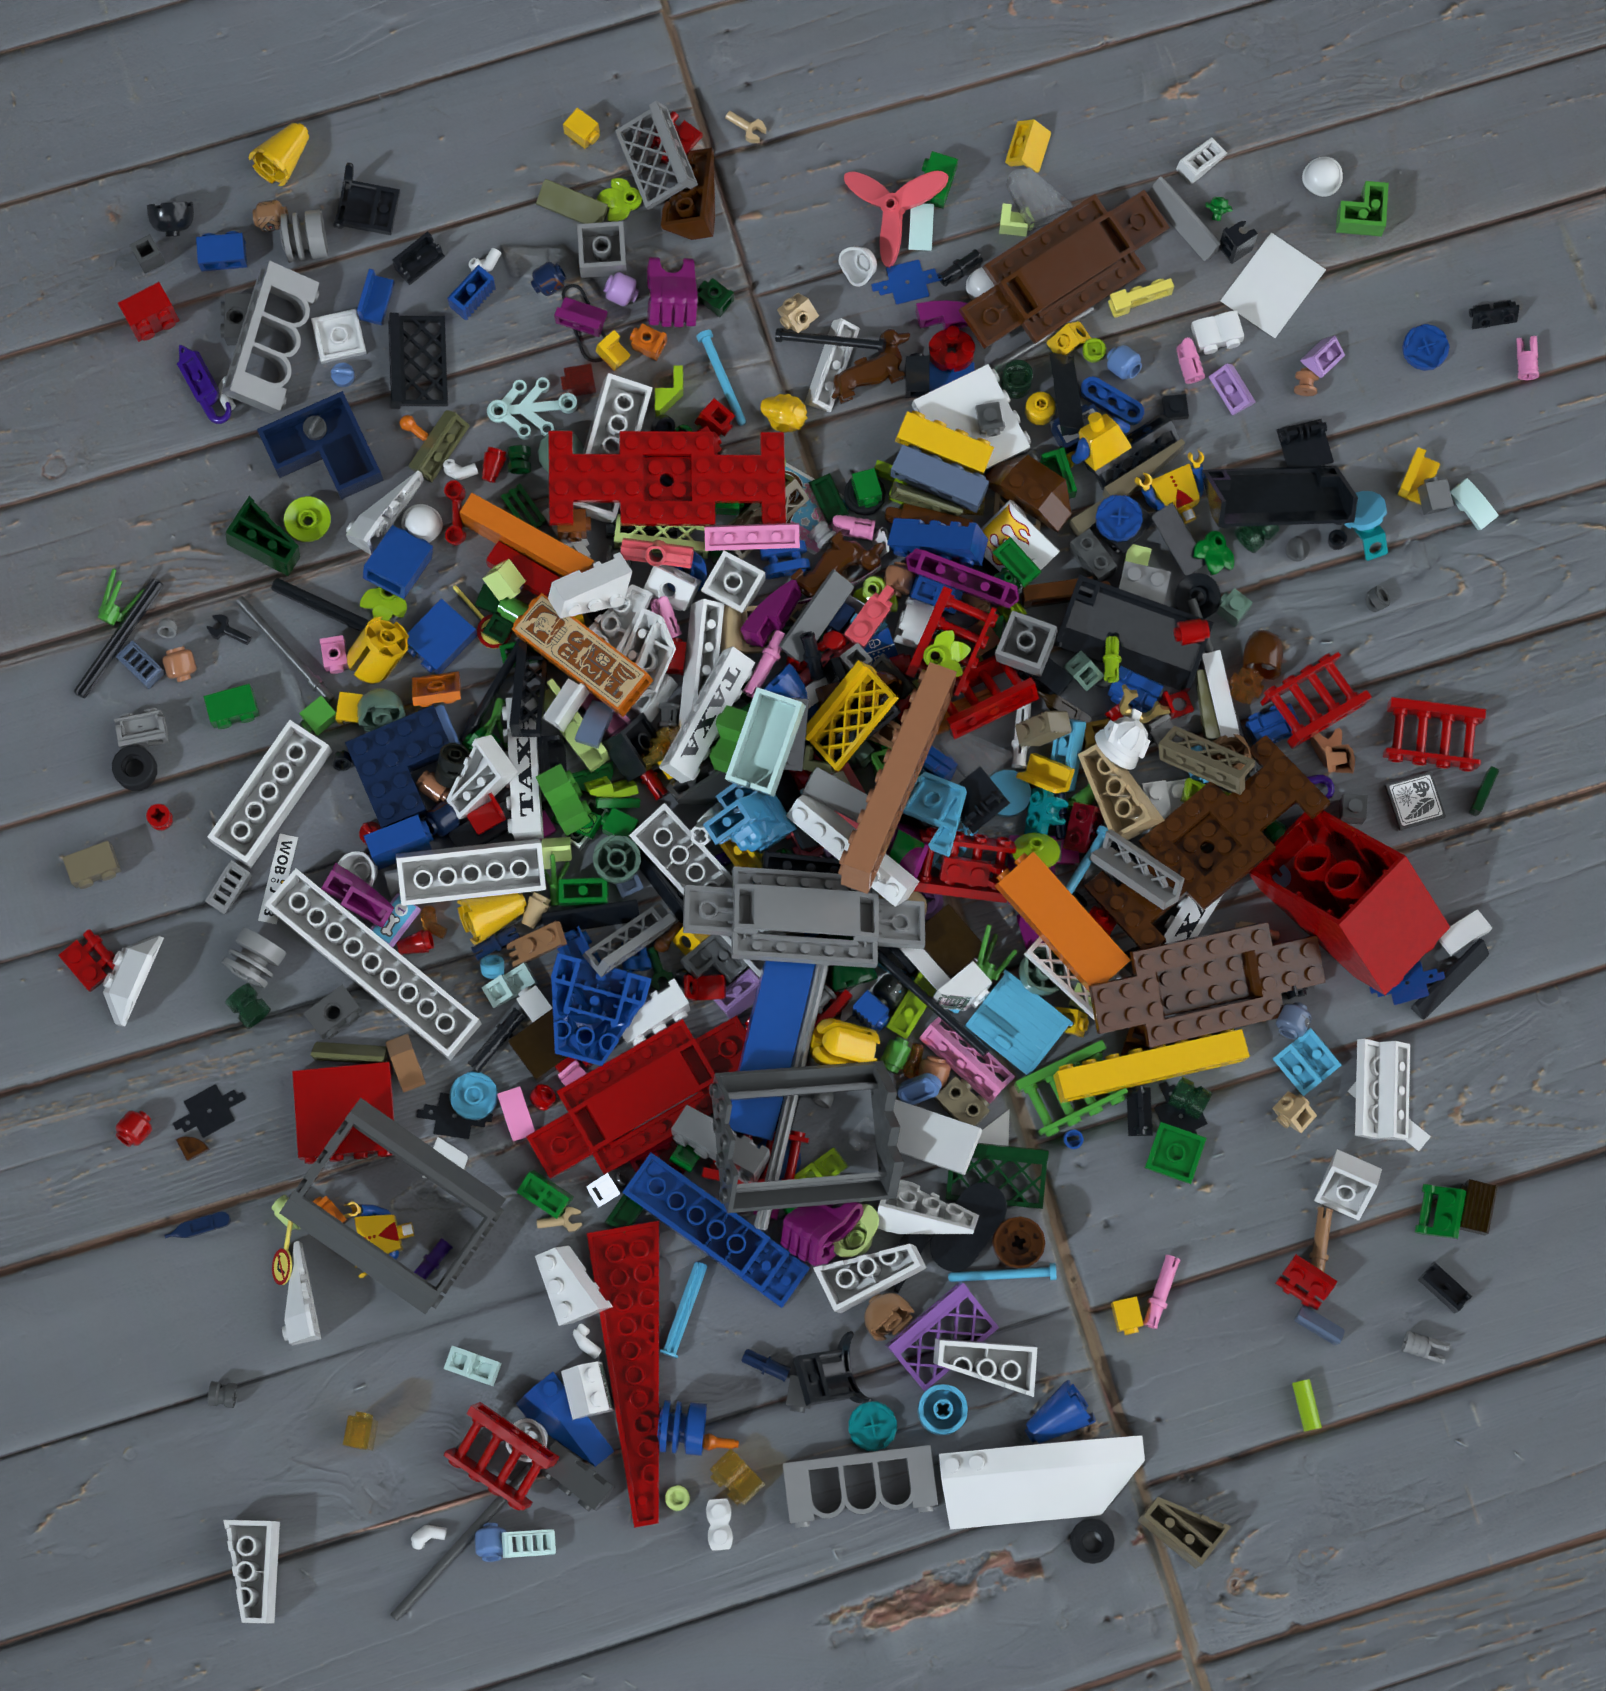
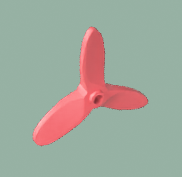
(895, 204)

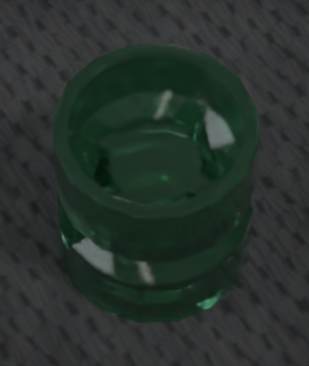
(1017, 379)
(1254, 536)
(251, 1013)
(1189, 1097)

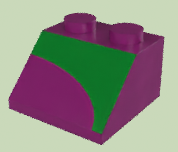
(908, 848)

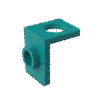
(1372, 536)

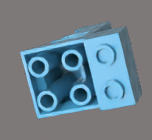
(749, 819)

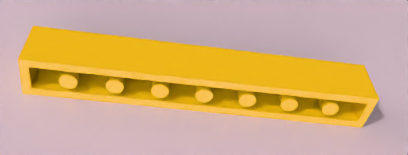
(1151, 1065)

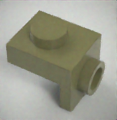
(810, 764)

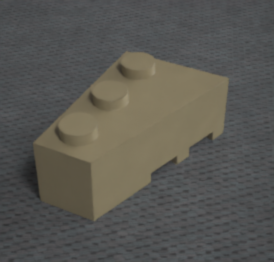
(1182, 1530)

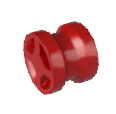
(160, 822)

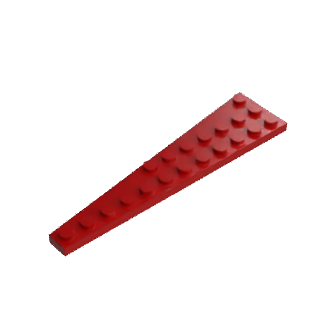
(628, 1278)

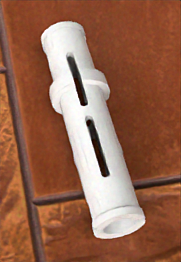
(1020, 759)

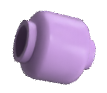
(621, 289)

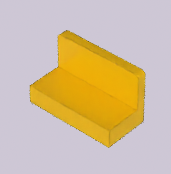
(1028, 145)
(1418, 471)
(1047, 774)

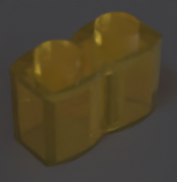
(736, 1477)

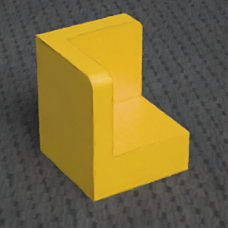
(612, 351)
(347, 707)

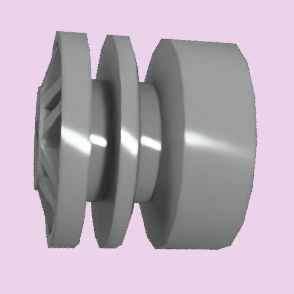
(304, 235)
(253, 958)

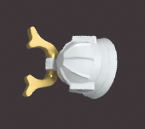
(1126, 737)

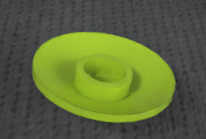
(306, 508)
(1043, 846)

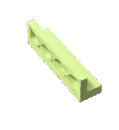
(699, 547)
(589, 755)

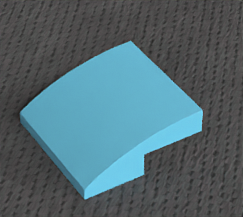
(1307, 1062)

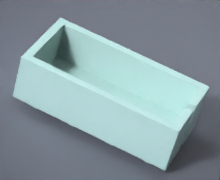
(765, 742)

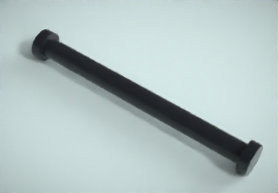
(879, 345)

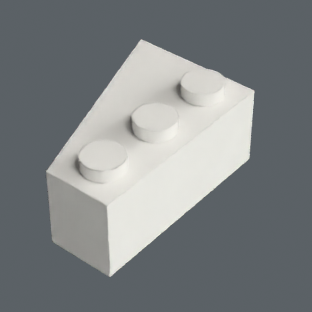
(592, 590)
(656, 1013)
(569, 1286)

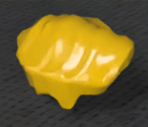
(784, 412)

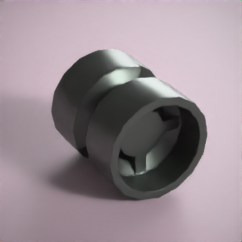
(450, 763)

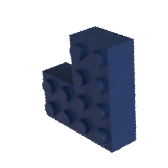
(341, 449)
(390, 755)

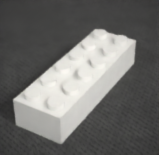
(618, 408)
(270, 794)
(470, 871)

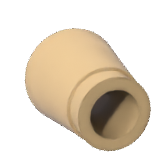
(535, 908)

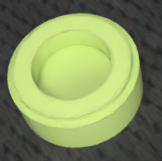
(677, 1498)

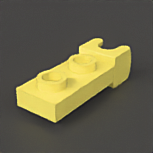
(1122, 302)

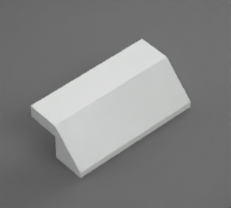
(1382, 1090)

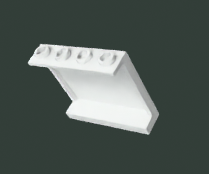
(956, 407)

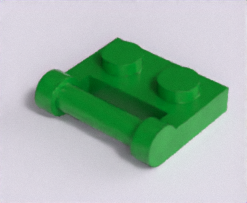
(1447, 1214)

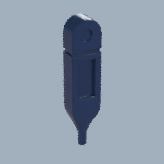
(201, 1225)

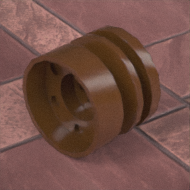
(1024, 1229)

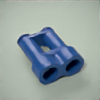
(637, 963)

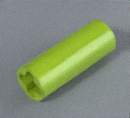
(1306, 1405)

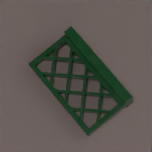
(1005, 1154)

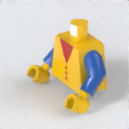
(1100, 441)
(1181, 486)
(379, 1228)

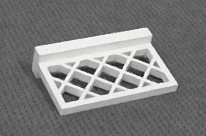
(1058, 980)

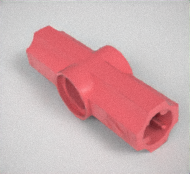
(642, 552)

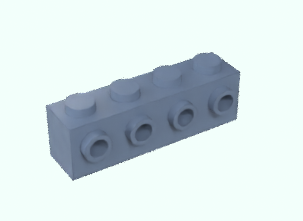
(939, 477)

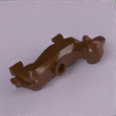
(872, 371)
(838, 558)

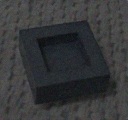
(1175, 407)
(834, 670)

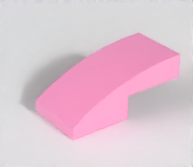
(516, 1113)

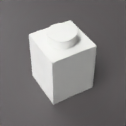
(533, 1003)

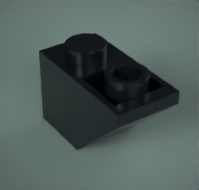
(916, 375)

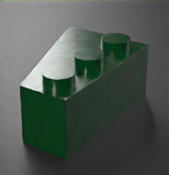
(262, 539)

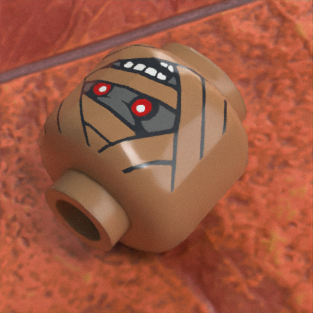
(268, 215)

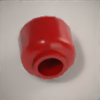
(133, 1128)

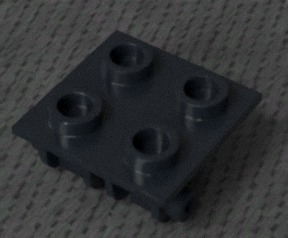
(1305, 444)
(981, 801)

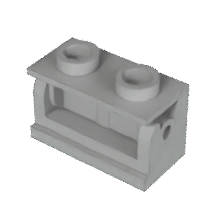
(142, 729)

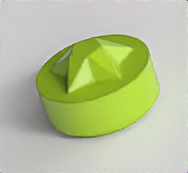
(1094, 350)

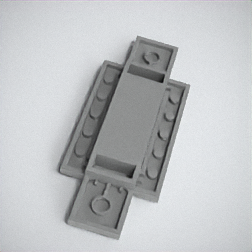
(805, 905)

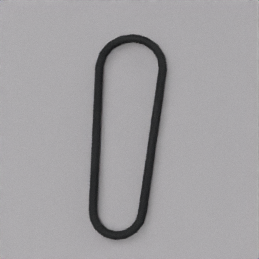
(575, 331)

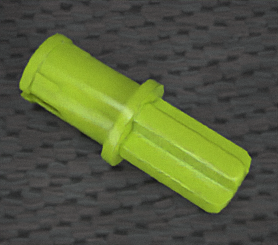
(1111, 660)

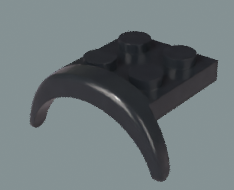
(366, 205)
(828, 1375)

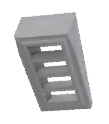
(240, 885)

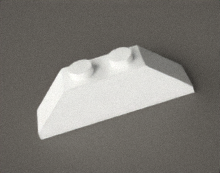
(650, 647)
(128, 977)

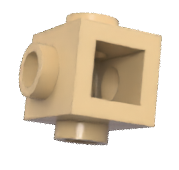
(797, 313)
(1294, 1112)

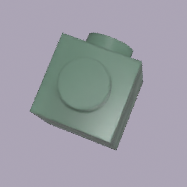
(1234, 607)

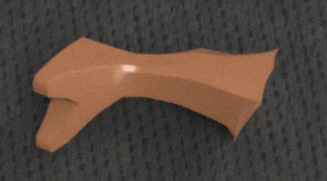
(1334, 754)

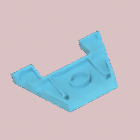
(940, 805)

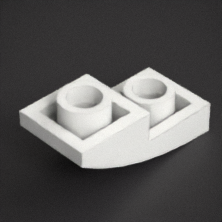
(1464, 932)

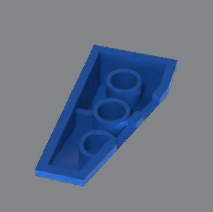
(550, 1407)

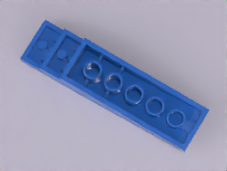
(771, 1040)
(718, 1234)

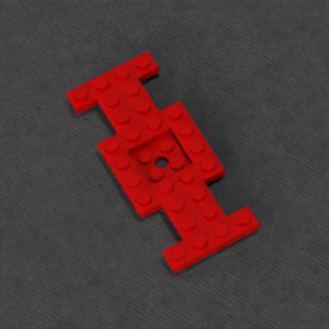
(636, 483)

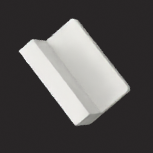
(566, 704)

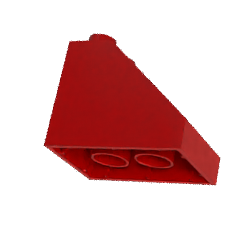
(1354, 898)

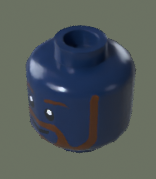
(548, 278)
(442, 819)

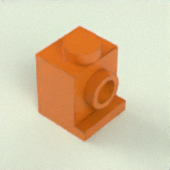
(652, 347)

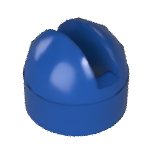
(1073, 1144)

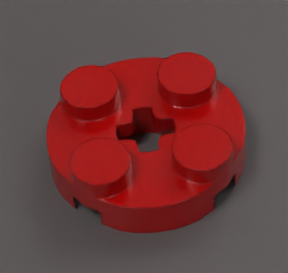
(951, 338)

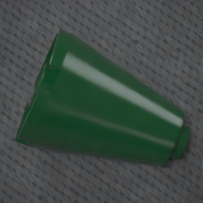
(847, 976)

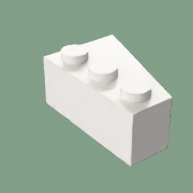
(484, 772)

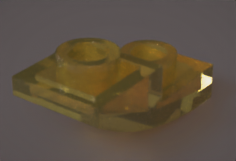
(660, 745)

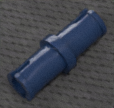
(495, 942)

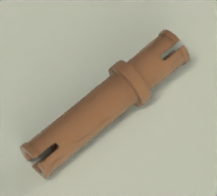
(1319, 1253)

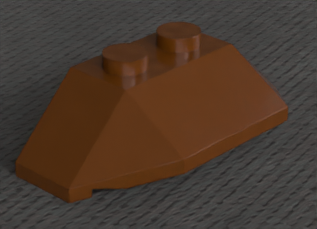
(1033, 489)

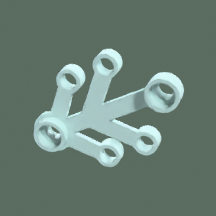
(528, 408)

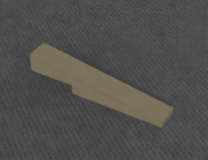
(1126, 485)

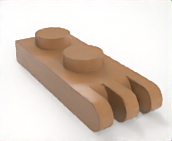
(537, 943)

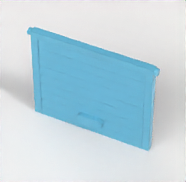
(1018, 1023)

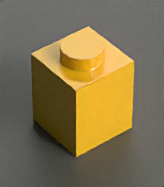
(581, 128)
(1127, 1315)

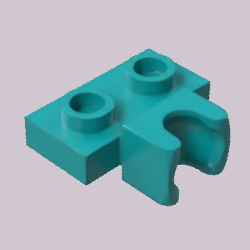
(1043, 811)

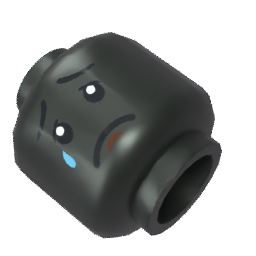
(890, 991)

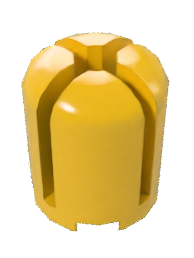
(377, 650)
(842, 1043)

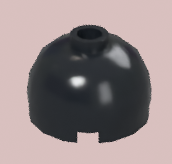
(171, 217)

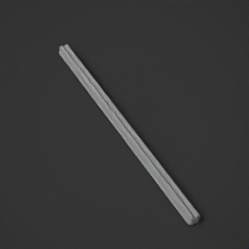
(789, 1102)

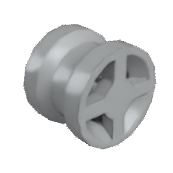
(822, 535)

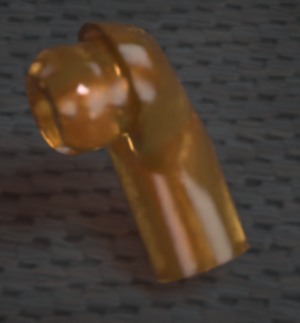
(429, 922)
(911, 1066)

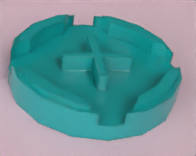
(872, 1426)

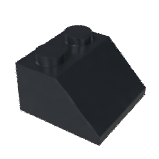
(630, 745)

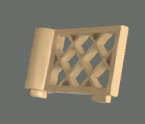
(732, 635)

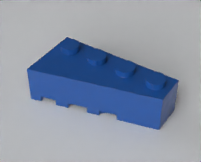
(951, 542)

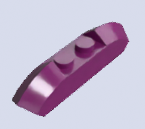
(962, 578)

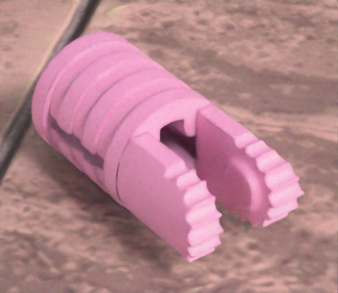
(1527, 360)
(1190, 362)
(854, 527)
(663, 608)

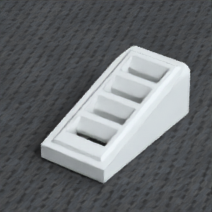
(1190, 170)

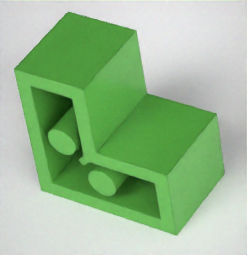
(1365, 216)
(729, 727)
(563, 796)

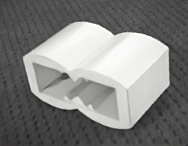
(1217, 332)
(719, 1516)

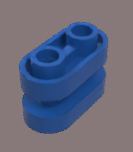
(787, 568)

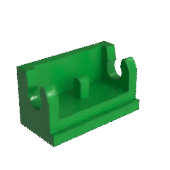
(1058, 462)
(545, 1194)

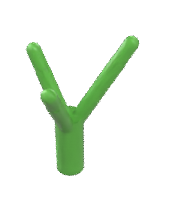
(496, 719)
(553, 881)

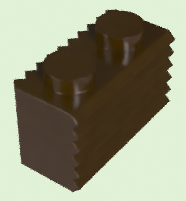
(1478, 1206)

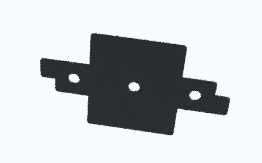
(1170, 1115)
(209, 1122)
(445, 1123)

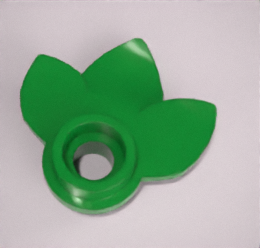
(1215, 554)

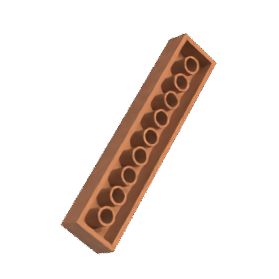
(897, 778)

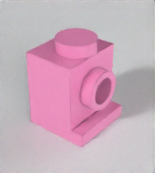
(334, 644)

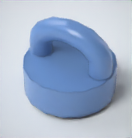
(342, 374)

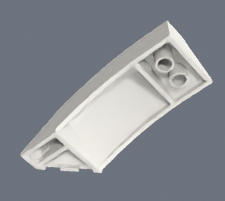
(1037, 1480)

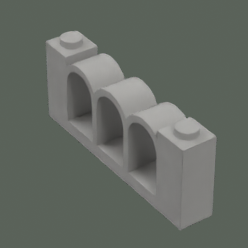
(301, 293)
(920, 1473)

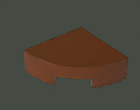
(192, 1147)

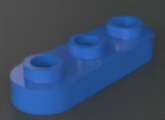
(1107, 392)

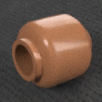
(899, 578)
(179, 664)
(937, 1067)

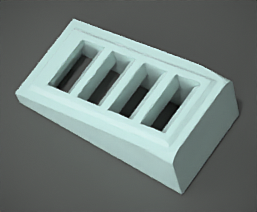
(543, 1543)

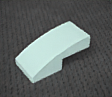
(921, 227)
(1474, 504)
(509, 985)
(472, 1366)

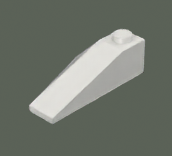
(376, 521)
(618, 622)
(923, 1213)
(300, 1308)

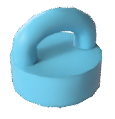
(492, 966)

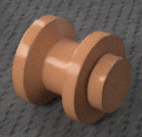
(1306, 382)

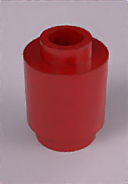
(1191, 631)

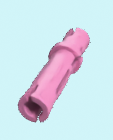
(769, 657)
(1161, 1291)

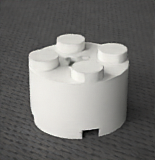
(912, 622)

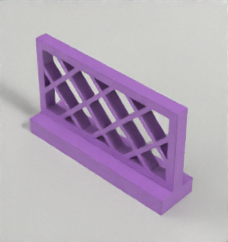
(927, 1320)

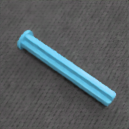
(684, 1310)

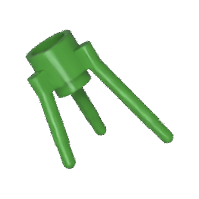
(109, 611)
(984, 965)

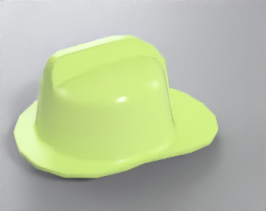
(860, 1237)

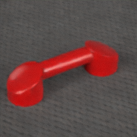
(456, 492)
(833, 640)

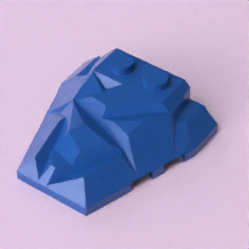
(592, 1009)

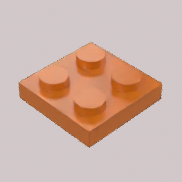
(436, 689)

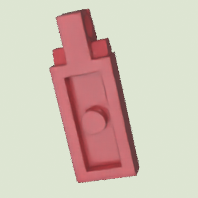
(870, 617)

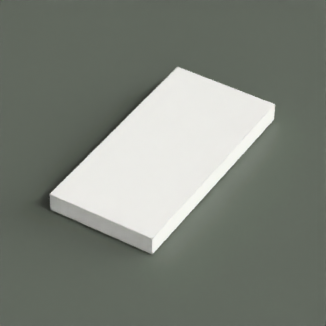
(935, 1137)

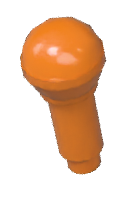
(408, 424)
(712, 1442)

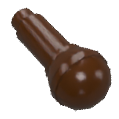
(663, 943)

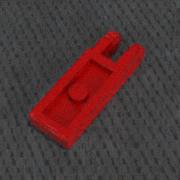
(969, 871)

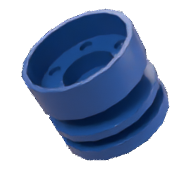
(682, 1427)

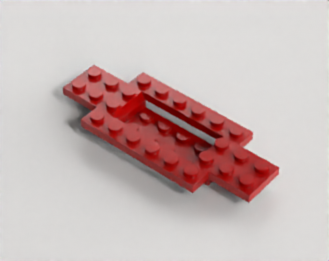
(634, 1091)

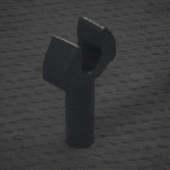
(225, 629)

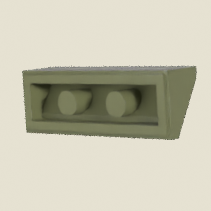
(571, 203)
(439, 445)
(924, 499)
(1207, 712)
(349, 1053)

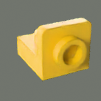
(1079, 1019)

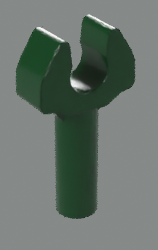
(658, 969)

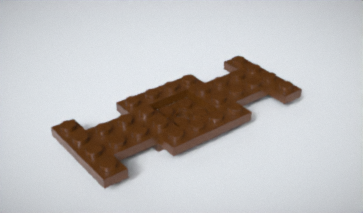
(1231, 827)

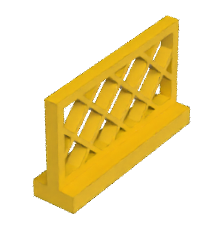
(839, 705)

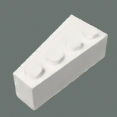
(865, 1276)
(997, 1363)

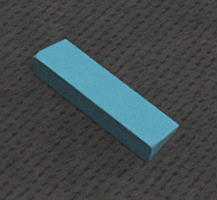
(1068, 746)

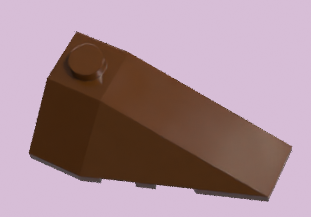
(692, 210)

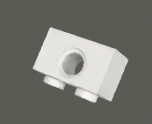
(685, 586)

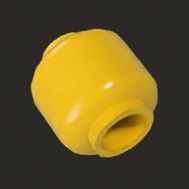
(1040, 408)

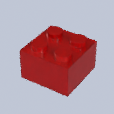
(149, 312)

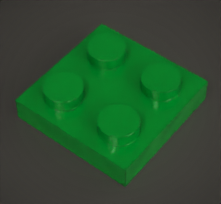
(1175, 1153)

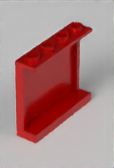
(326, 1098)

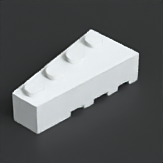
(255, 1565)

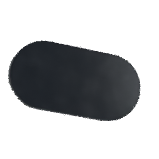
(959, 1251)

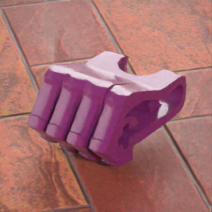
(672, 294)
(813, 1229)

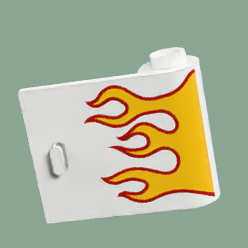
(1012, 522)

